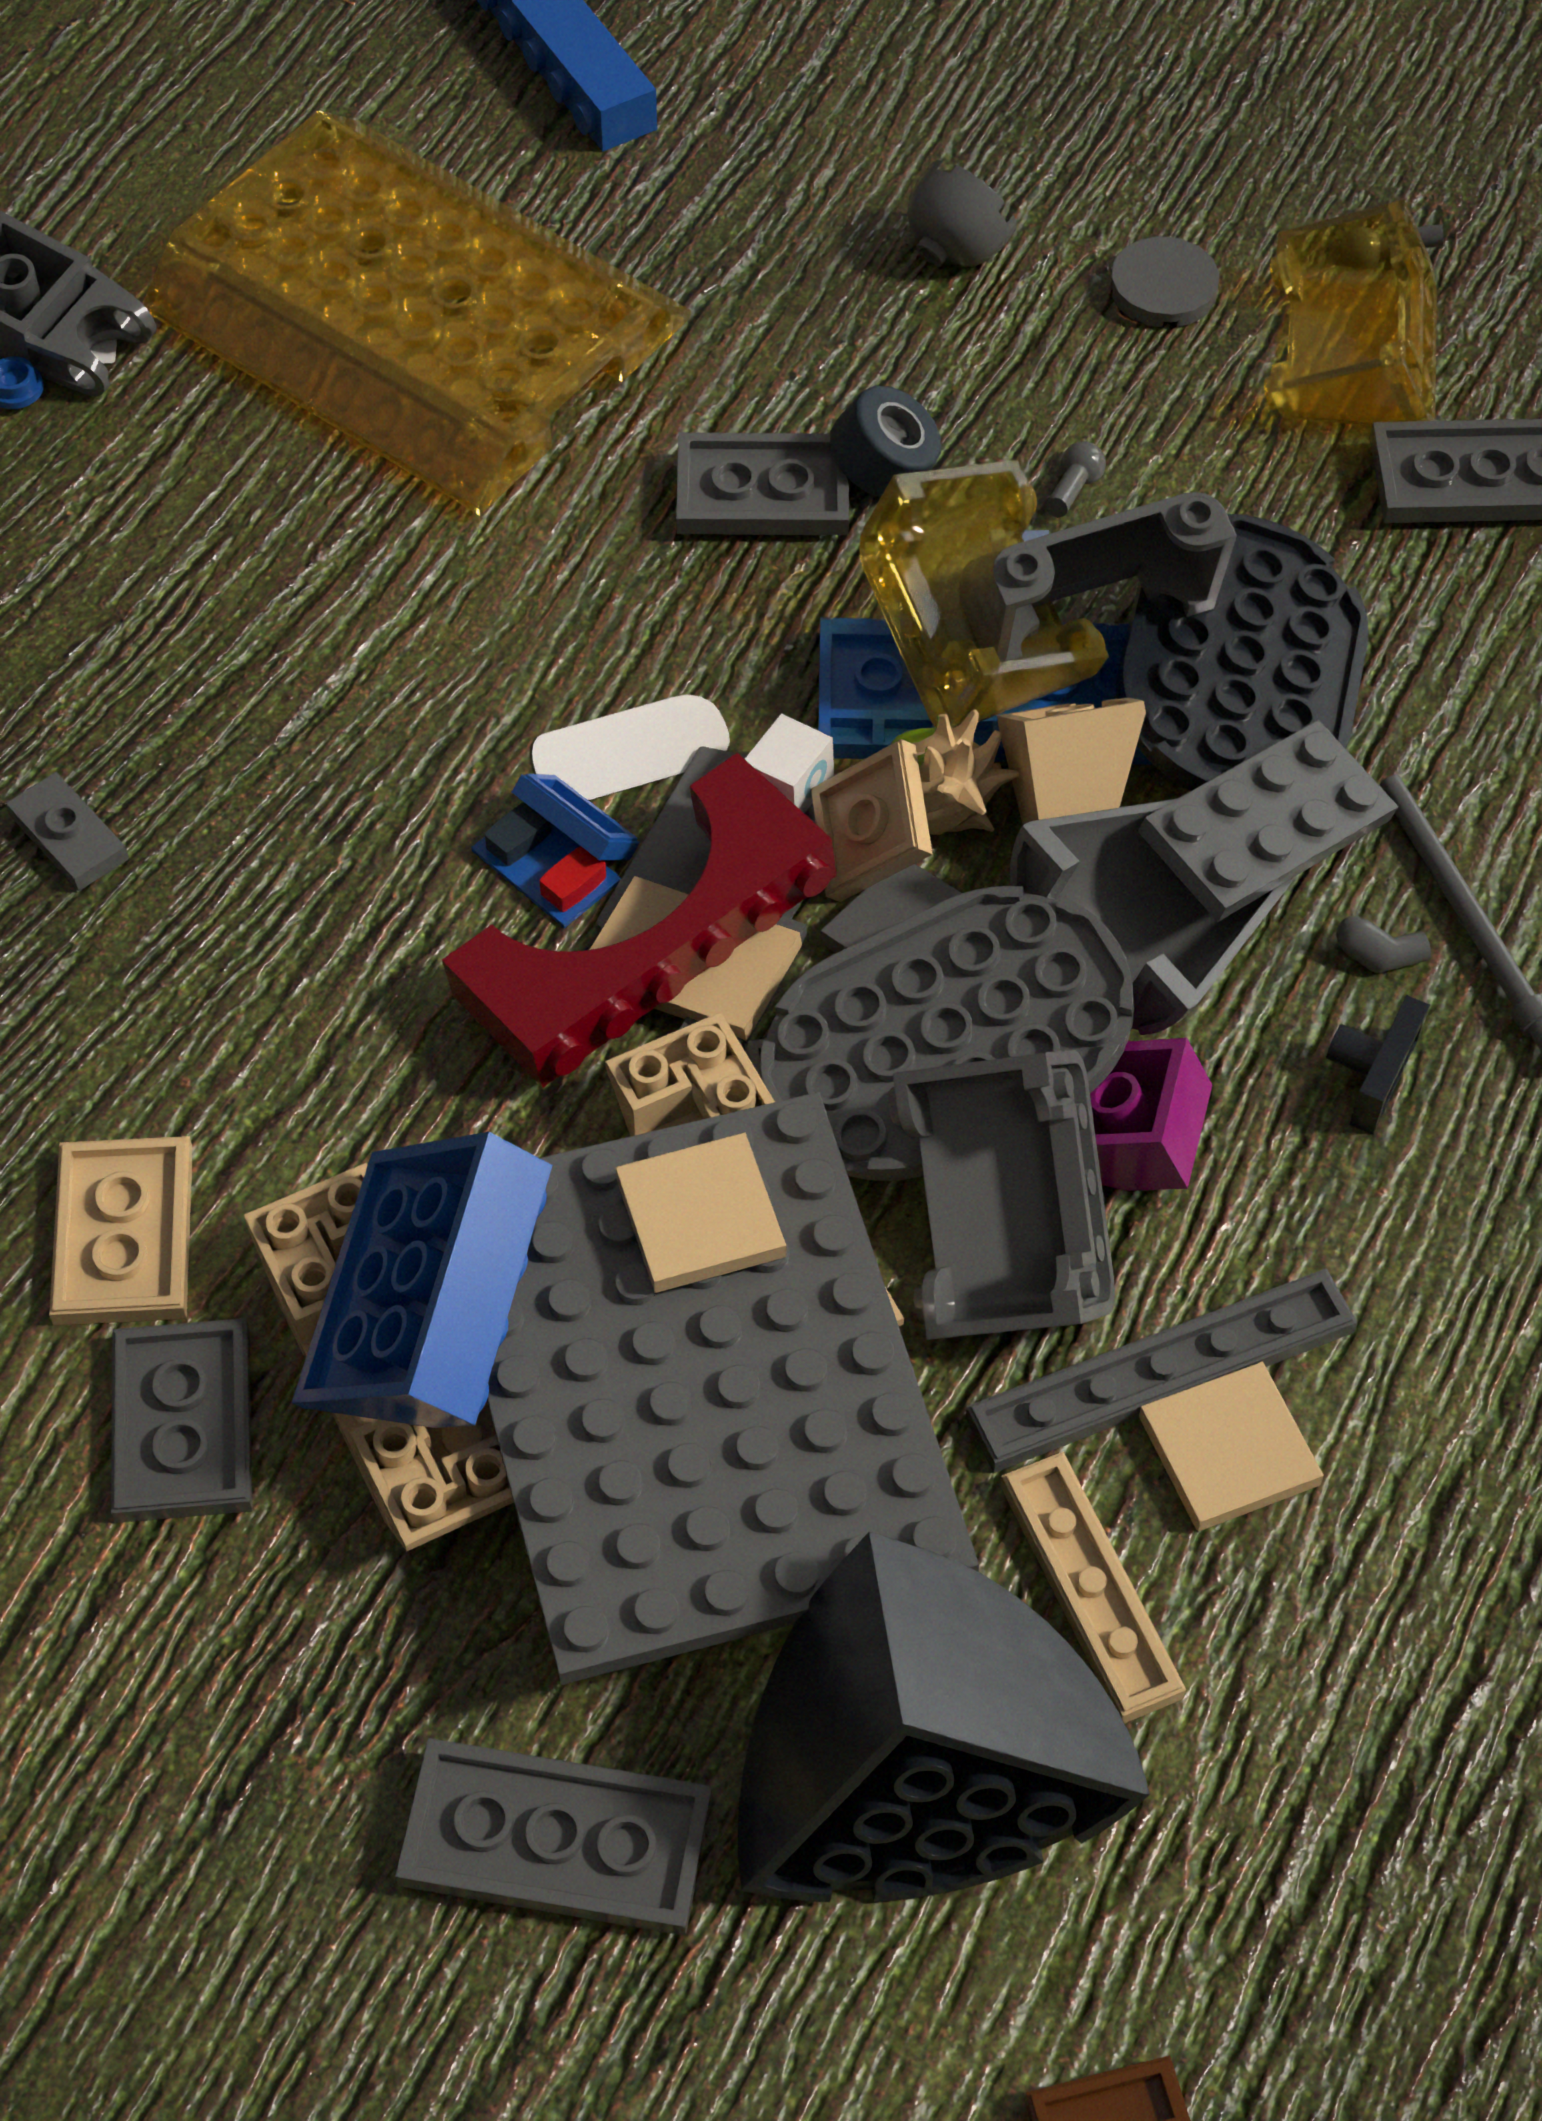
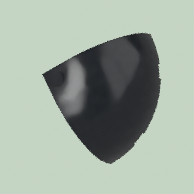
(924, 1737)

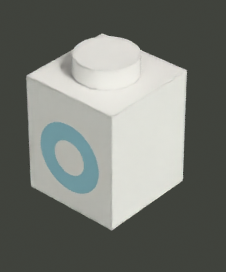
(794, 759)

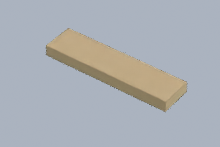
(1092, 1587)

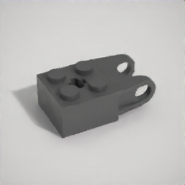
(60, 308)

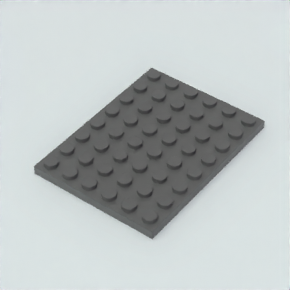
(716, 1441)

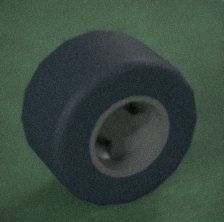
(882, 437)

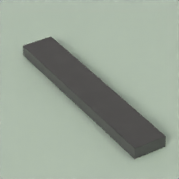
(1119, 1382)

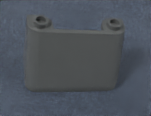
(1170, 545)
(1008, 1194)

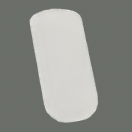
(631, 745)

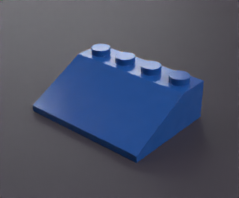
(425, 1282)

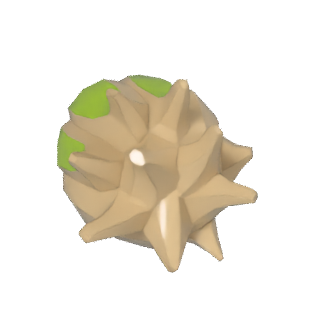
(957, 774)

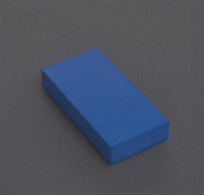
(576, 816)

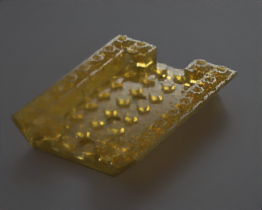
(369, 333)

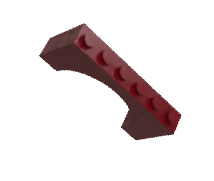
(565, 1004)

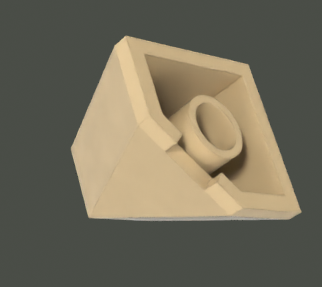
(1071, 756)

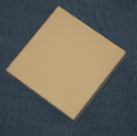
(873, 819)
(700, 1212)
(1230, 1446)

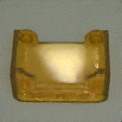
(1357, 320)
(914, 561)

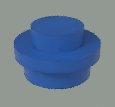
(19, 383)

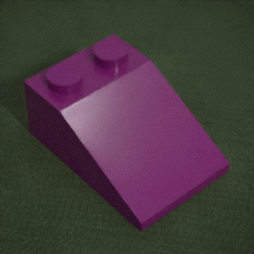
(1150, 1116)

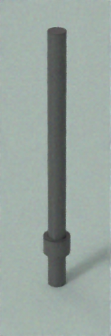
(1525, 1003)

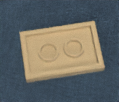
(736, 987)
(121, 1231)

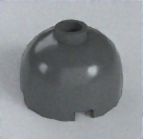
(957, 218)

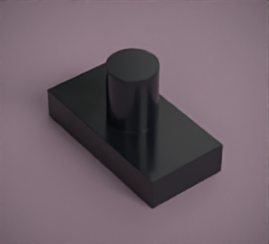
(1379, 1060)

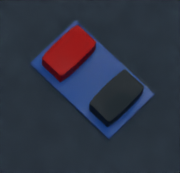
(545, 864)

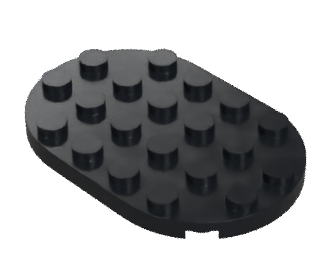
(1254, 668)

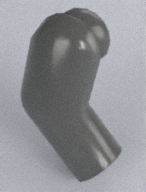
(1378, 949)

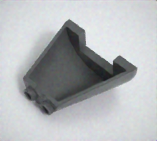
(1160, 925)

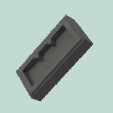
(67, 831)

